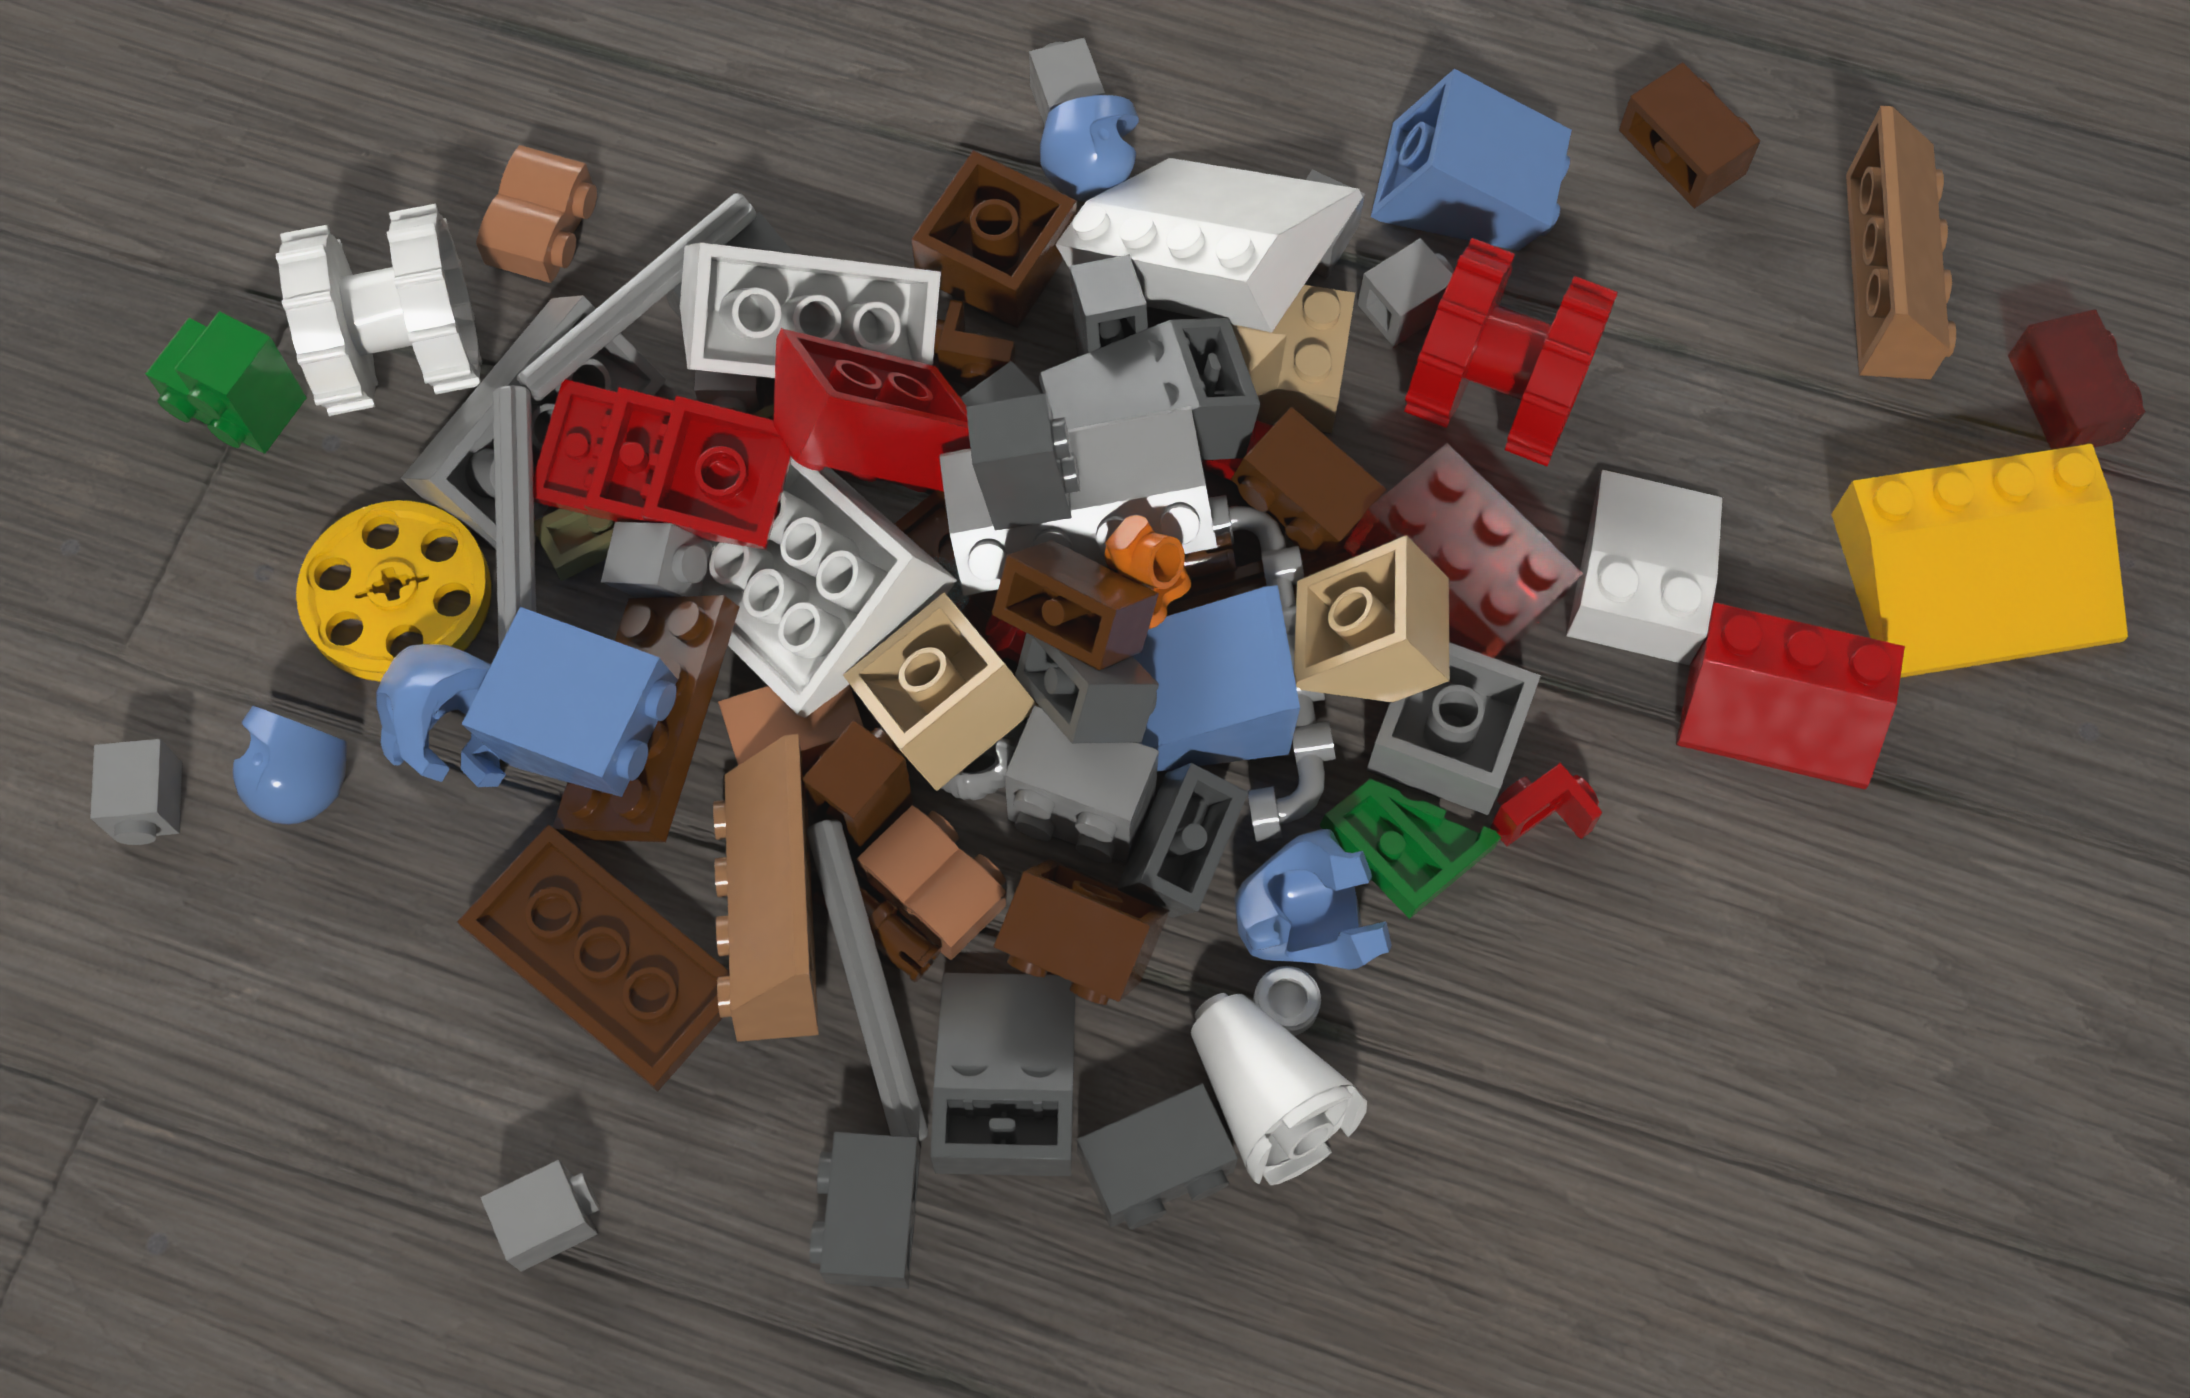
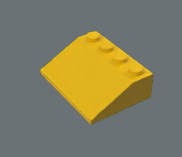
(1986, 559)

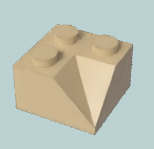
(1301, 357)
(1374, 625)
(940, 691)

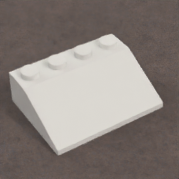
(1213, 237)
(822, 589)

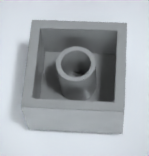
(1459, 733)
(1080, 791)

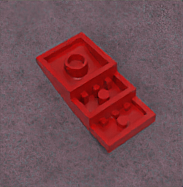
(663, 463)

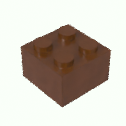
(994, 238)
(1080, 931)

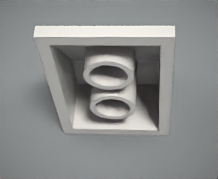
(1648, 568)

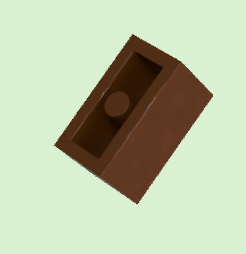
(1689, 134)
(1306, 484)
(1074, 604)
(860, 784)

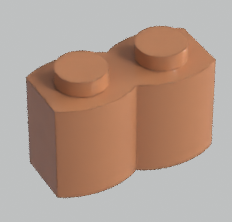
(536, 214)
(933, 880)

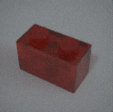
(2076, 381)

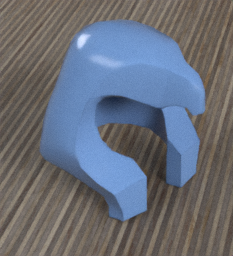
(416, 693)
(1307, 906)

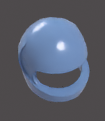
(1085, 146)
(288, 768)

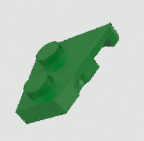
(1406, 843)

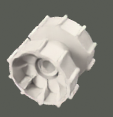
(348, 317)

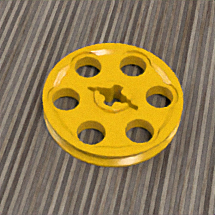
(374, 569)

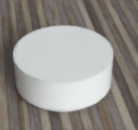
(1289, 998)

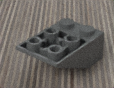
(1162, 371)
(1004, 1075)

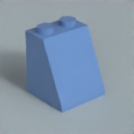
(1473, 166)
(1222, 682)
(571, 704)

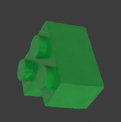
(228, 381)

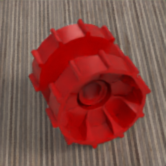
(1508, 351)

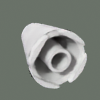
(1272, 1089)

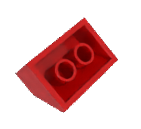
(865, 411)
(1791, 696)

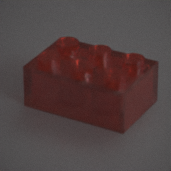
(1496, 561)

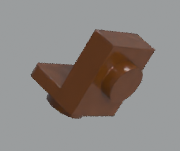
(968, 356)

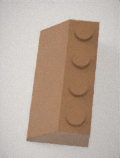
(1898, 252)
(768, 897)

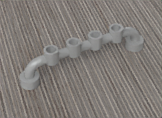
(1311, 739)

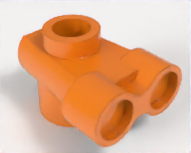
(1150, 561)

